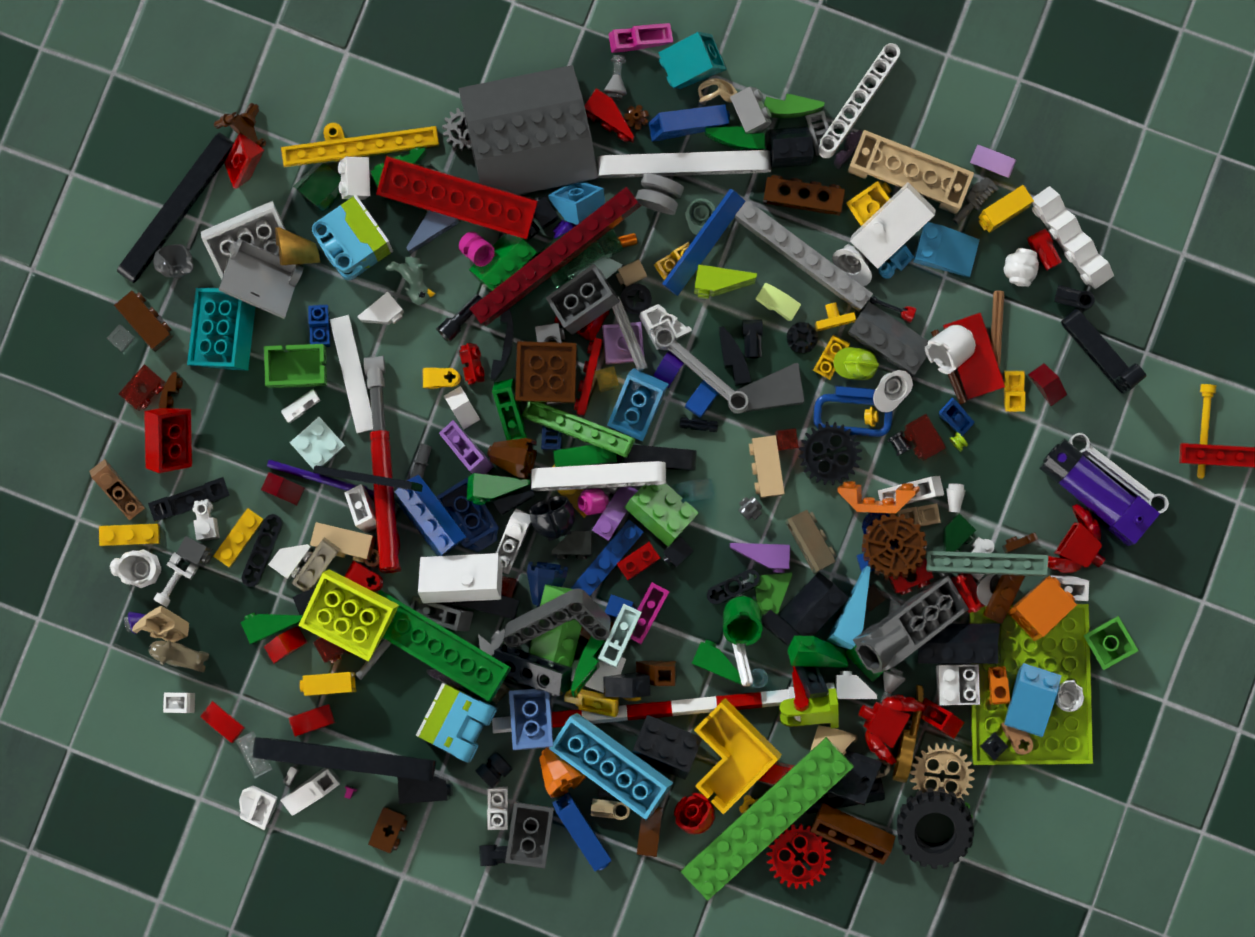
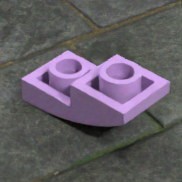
(993, 161)

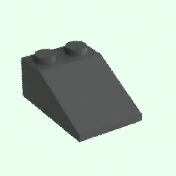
(529, 835)

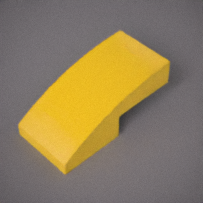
(1014, 391)

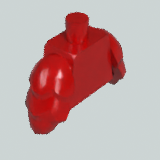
(1079, 545)
(886, 723)

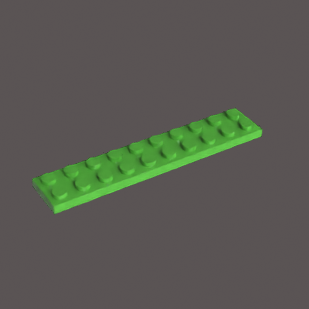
(767, 818)

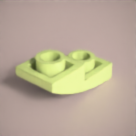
(778, 301)

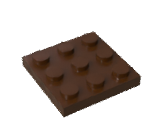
(546, 372)

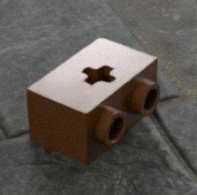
(379, 838)

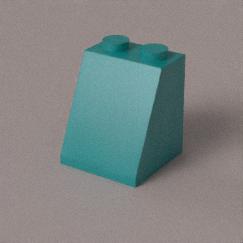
(691, 60)

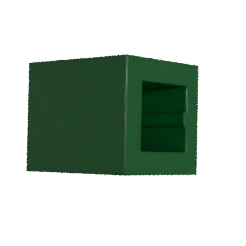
(957, 533)

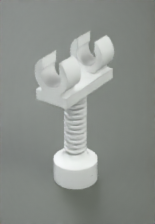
(163, 598)

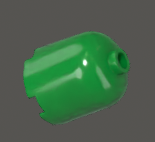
(742, 621)

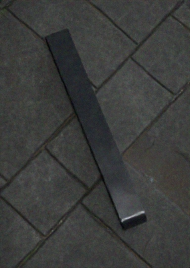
(175, 208)

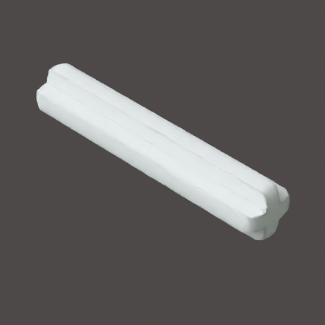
(743, 664)

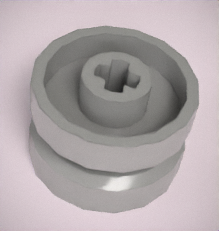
(659, 193)

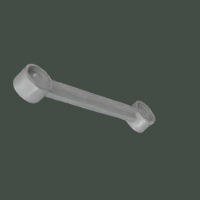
(701, 370)

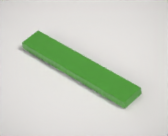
(579, 428)

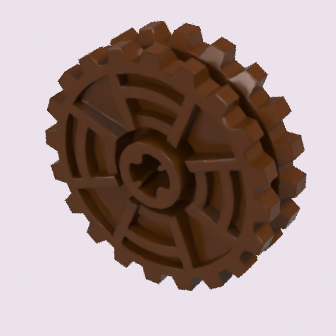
(890, 531)

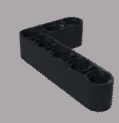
(1101, 353)

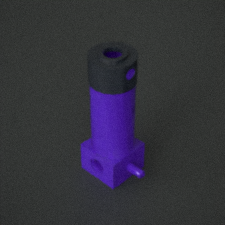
(1125, 514)

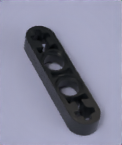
(264, 551)

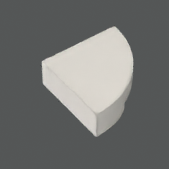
(291, 774)

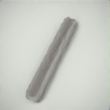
(629, 336)

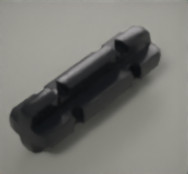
(698, 424)

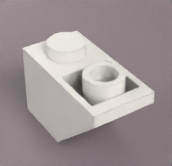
(289, 560)

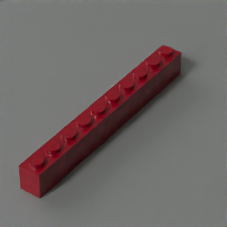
(555, 257)

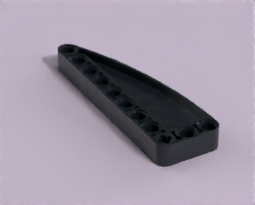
(343, 758)

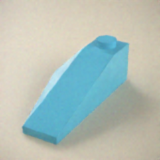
(852, 621)

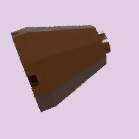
(514, 456)

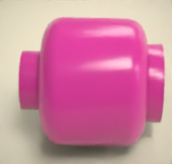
(593, 501)

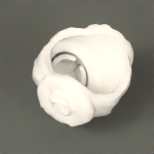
(1021, 267)

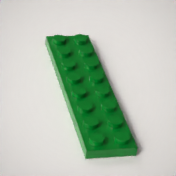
(445, 651)

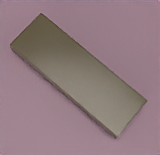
(315, 565)

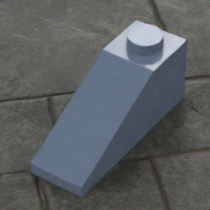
(431, 227)

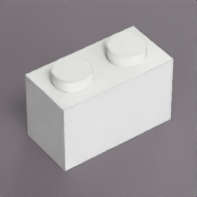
(354, 177)

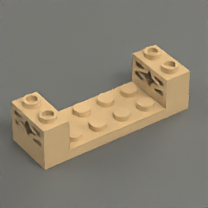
(902, 164)

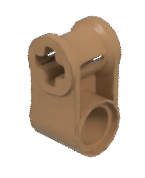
(1014, 736)

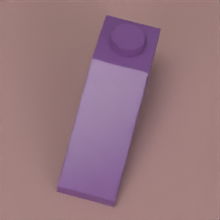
(466, 449)
(614, 513)
(768, 555)

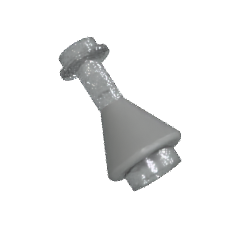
(615, 87)
(892, 679)

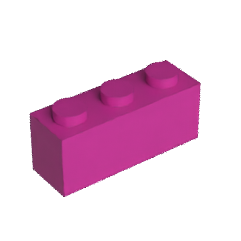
(650, 608)

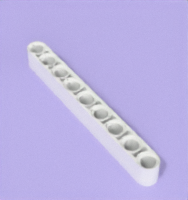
(684, 163)

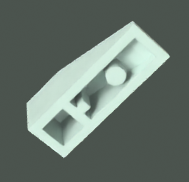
(619, 636)

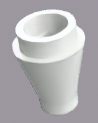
(955, 496)

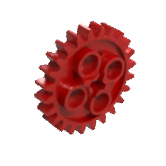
(784, 868)

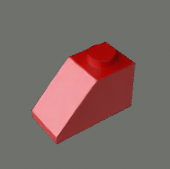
(941, 719)

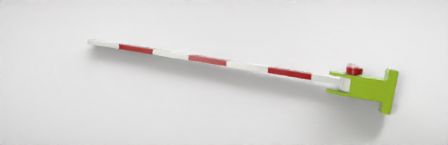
(793, 703)

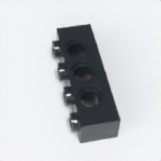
(535, 670)

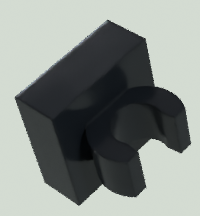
(994, 746)

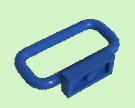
(855, 396)

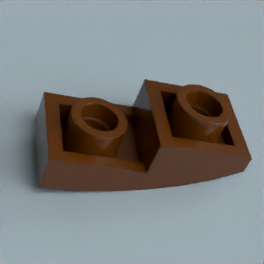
(172, 385)

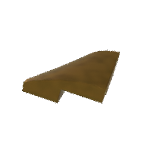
(295, 249)

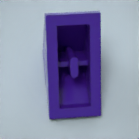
(668, 368)

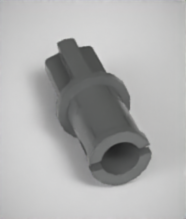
(421, 460)

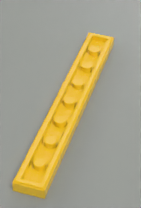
(359, 146)

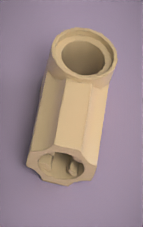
(607, 809)

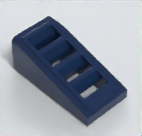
(550, 446)

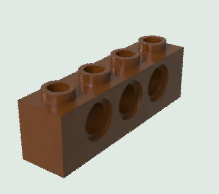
(793, 200)

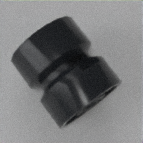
(494, 770)

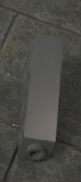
(773, 391)

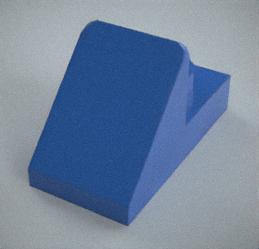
(956, 417)

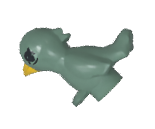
(413, 273)

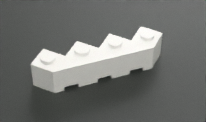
(1075, 243)

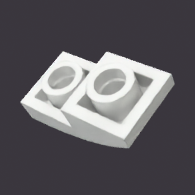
(497, 808)

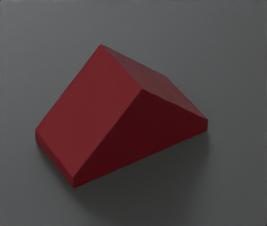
(1048, 384)
(282, 488)

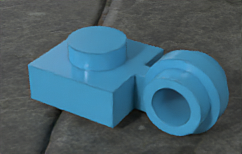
(898, 260)

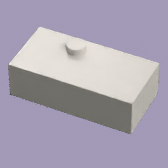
(892, 225)
(460, 578)

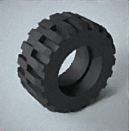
(935, 853)

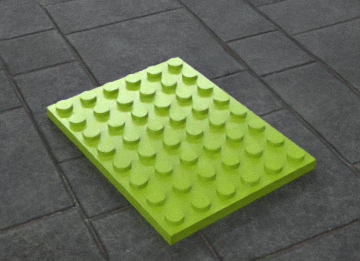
(1059, 651)

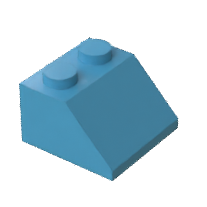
(577, 201)

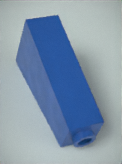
(687, 122)
(581, 832)

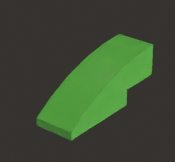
(793, 106)

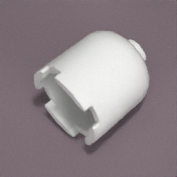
(950, 348)

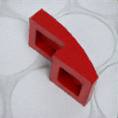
(311, 720)
(222, 722)

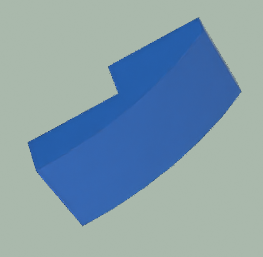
(319, 324)
(701, 399)

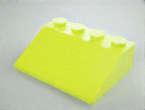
(348, 614)

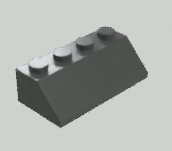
(889, 339)

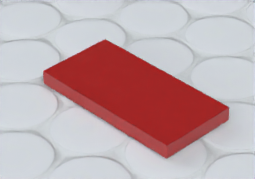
(981, 371)

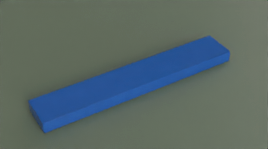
(703, 242)

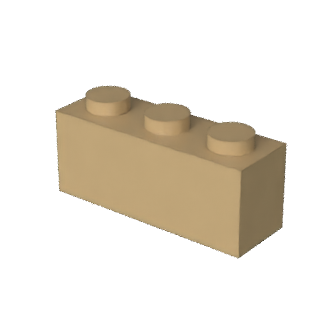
(766, 467)
(349, 542)

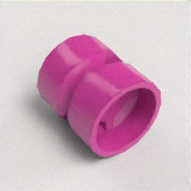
(476, 249)

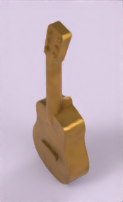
(907, 744)

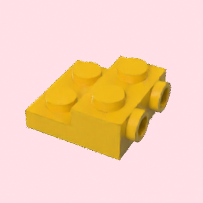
(869, 201)

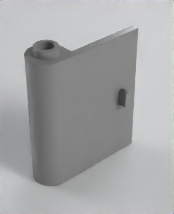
(259, 278)

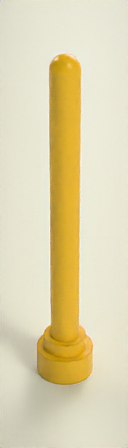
(1207, 392)

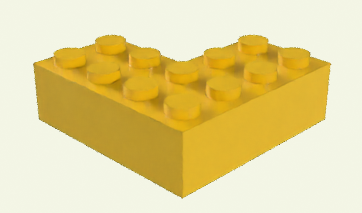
(743, 752)

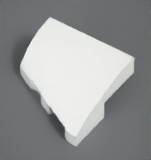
(658, 318)
(299, 406)

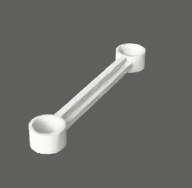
(1119, 474)

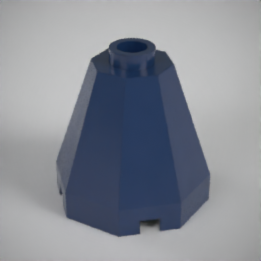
(544, 574)

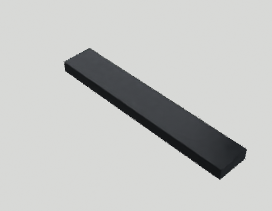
(368, 478)

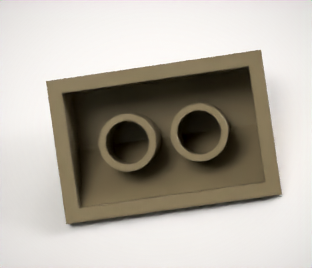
(811, 541)

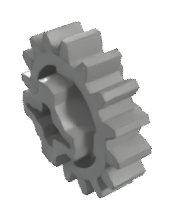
(455, 128)

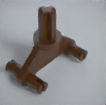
(242, 123)

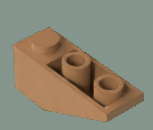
(116, 489)

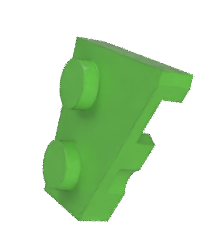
(772, 591)

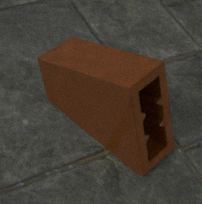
(649, 834)

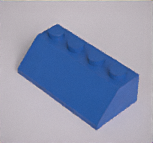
(429, 517)

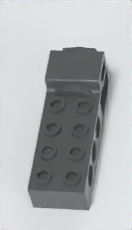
(910, 625)

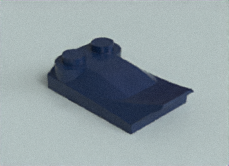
(471, 518)

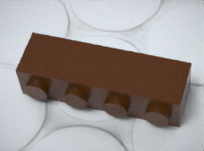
(853, 833)

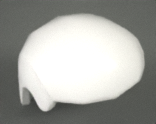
(1069, 696)

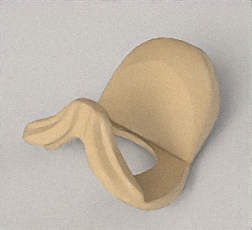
(725, 89)

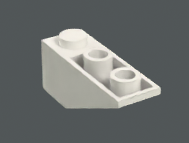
(513, 538)
(311, 790)

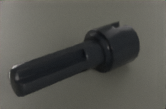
(451, 326)

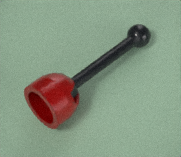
(907, 312)

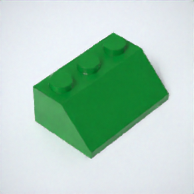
(509, 257)

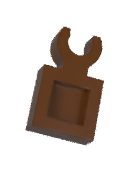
(1014, 542)

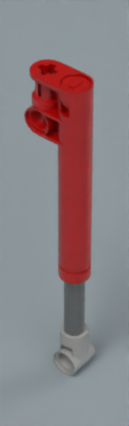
(387, 534)

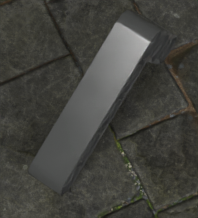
(556, 612)

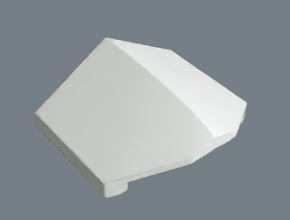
(257, 806)

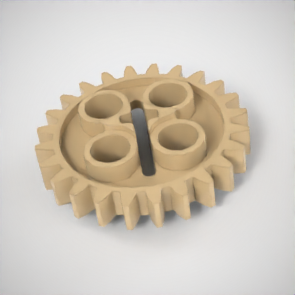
(943, 757)

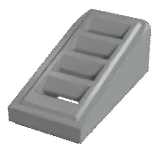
(815, 117)

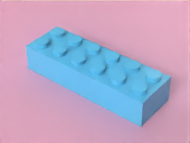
(611, 765)

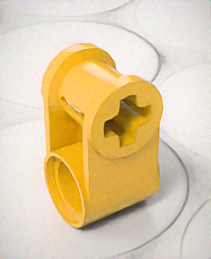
(436, 378)

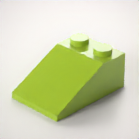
(716, 280)

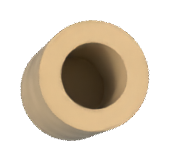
(631, 273)

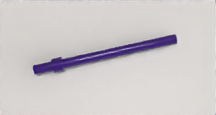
(315, 477)

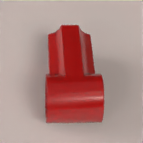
(1042, 244)

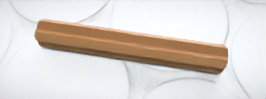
(997, 323)

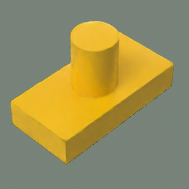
(834, 318)

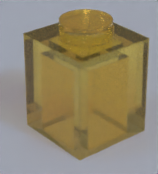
(607, 379)

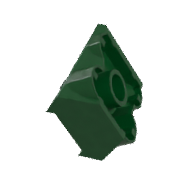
(319, 186)

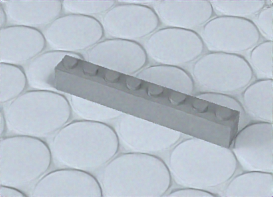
(803, 256)

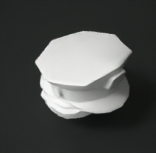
(137, 568)

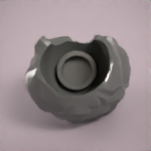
(173, 261)

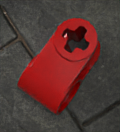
(362, 576)

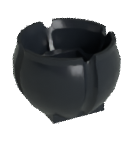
(553, 517)

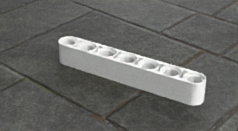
(863, 93)
(598, 476)

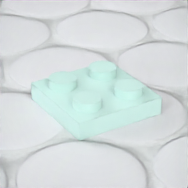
(317, 443)

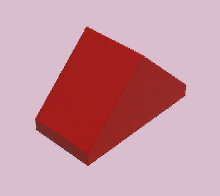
(285, 644)

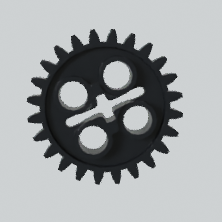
(836, 470)

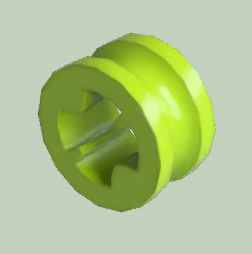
(958, 441)

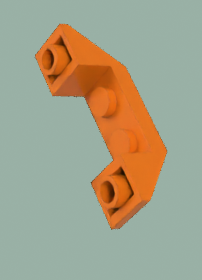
(853, 495)

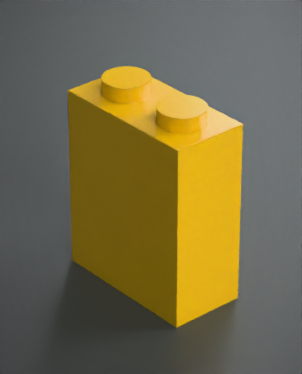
(1005, 209)
(328, 683)

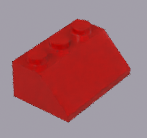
(168, 439)

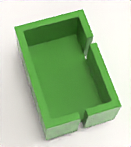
(296, 368)
(661, 511)

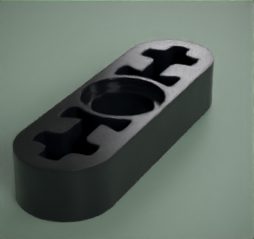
(749, 585)

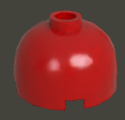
(694, 814)

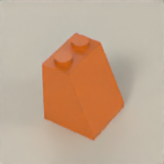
(1042, 608)

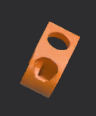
(998, 685)

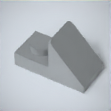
(497, 642)

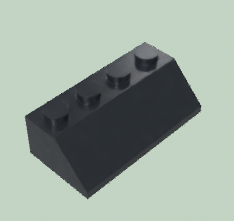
(963, 645)

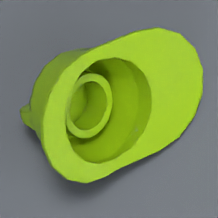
(855, 363)

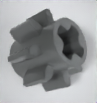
(750, 508)

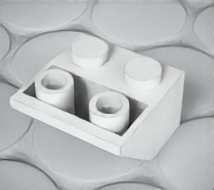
(958, 684)

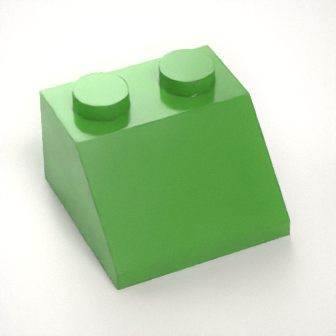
(1111, 642)

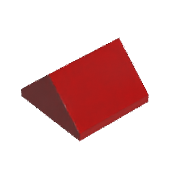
(242, 160)

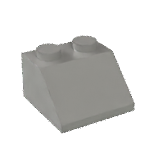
(751, 110)

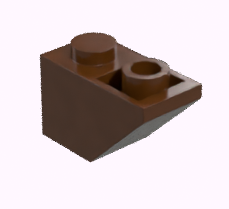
(660, 672)

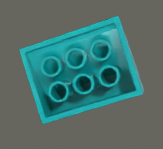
(220, 331)

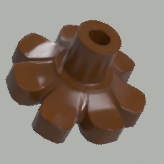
(637, 121)

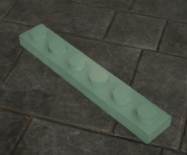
(987, 563)

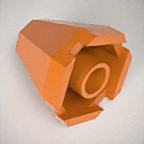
(558, 774)

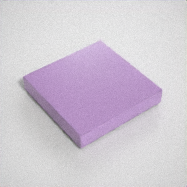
(615, 345)

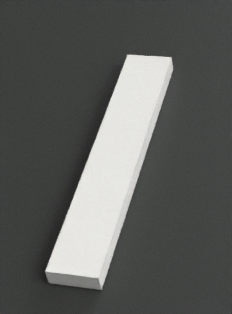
(352, 373)

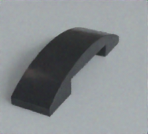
(499, 366)
(184, 501)

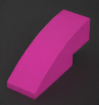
(640, 37)

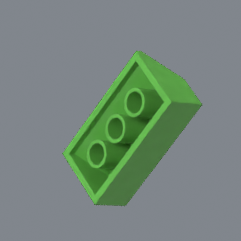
(561, 642)

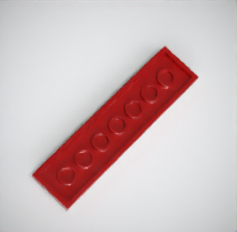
(457, 197)

